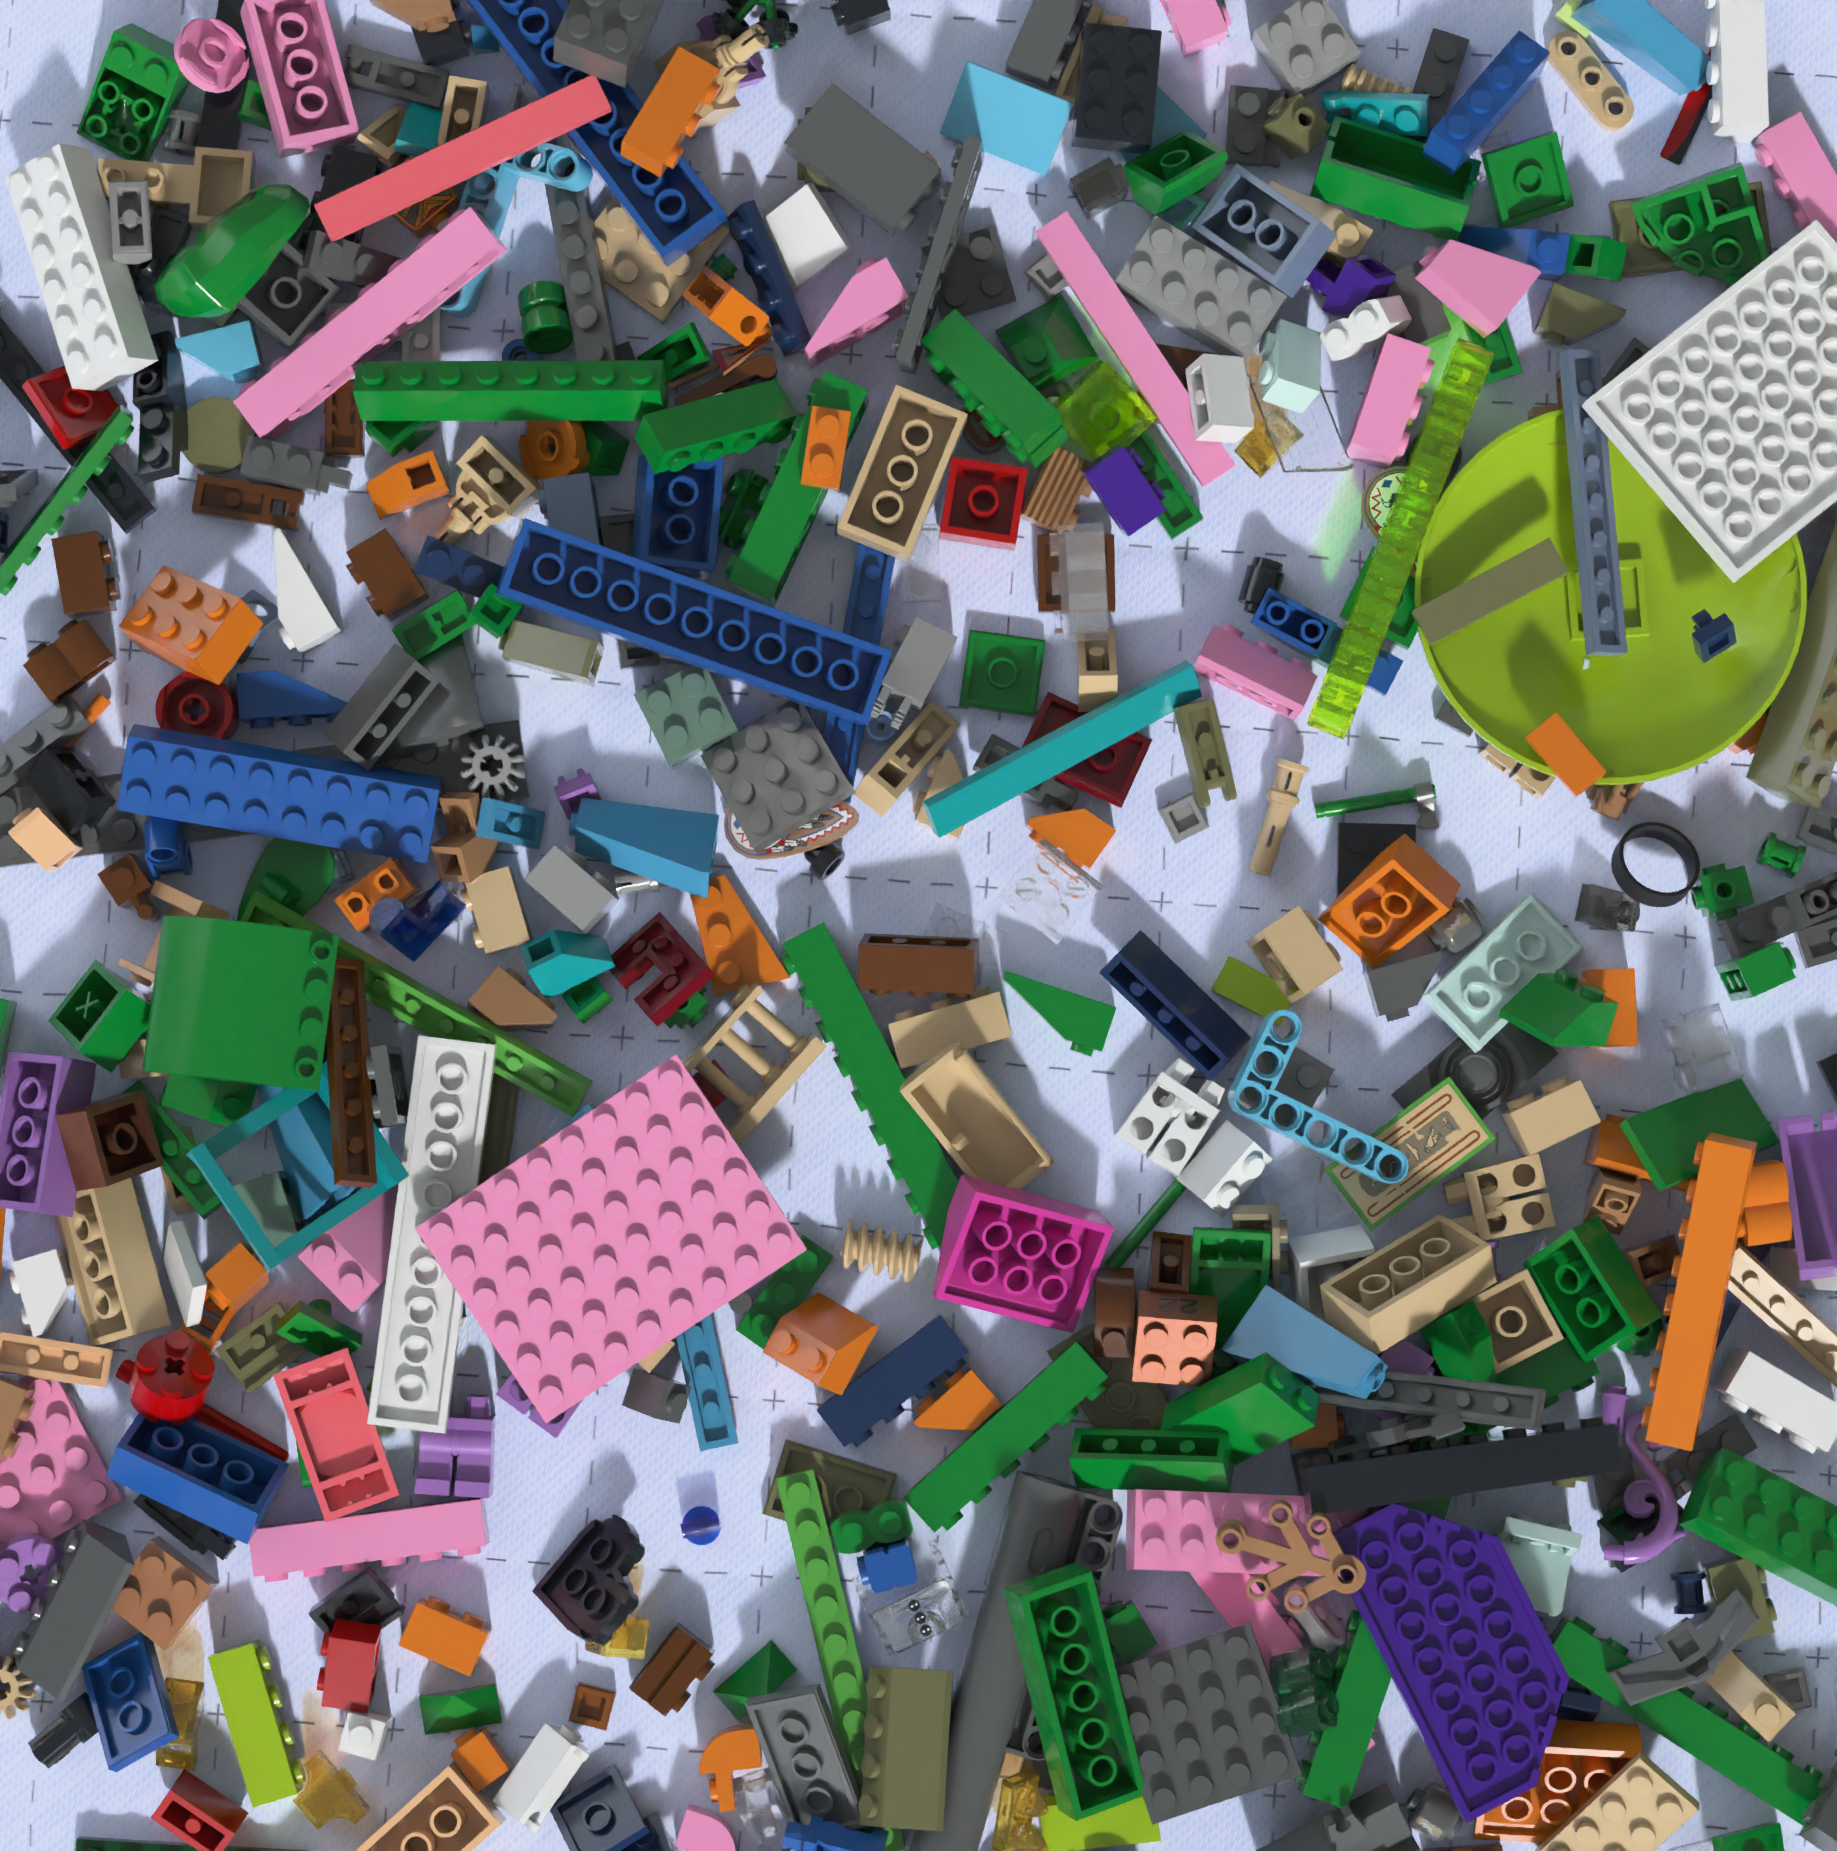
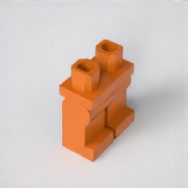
(387, 880)

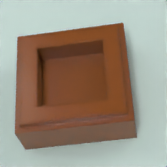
(592, 1706)

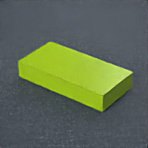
(1250, 989)

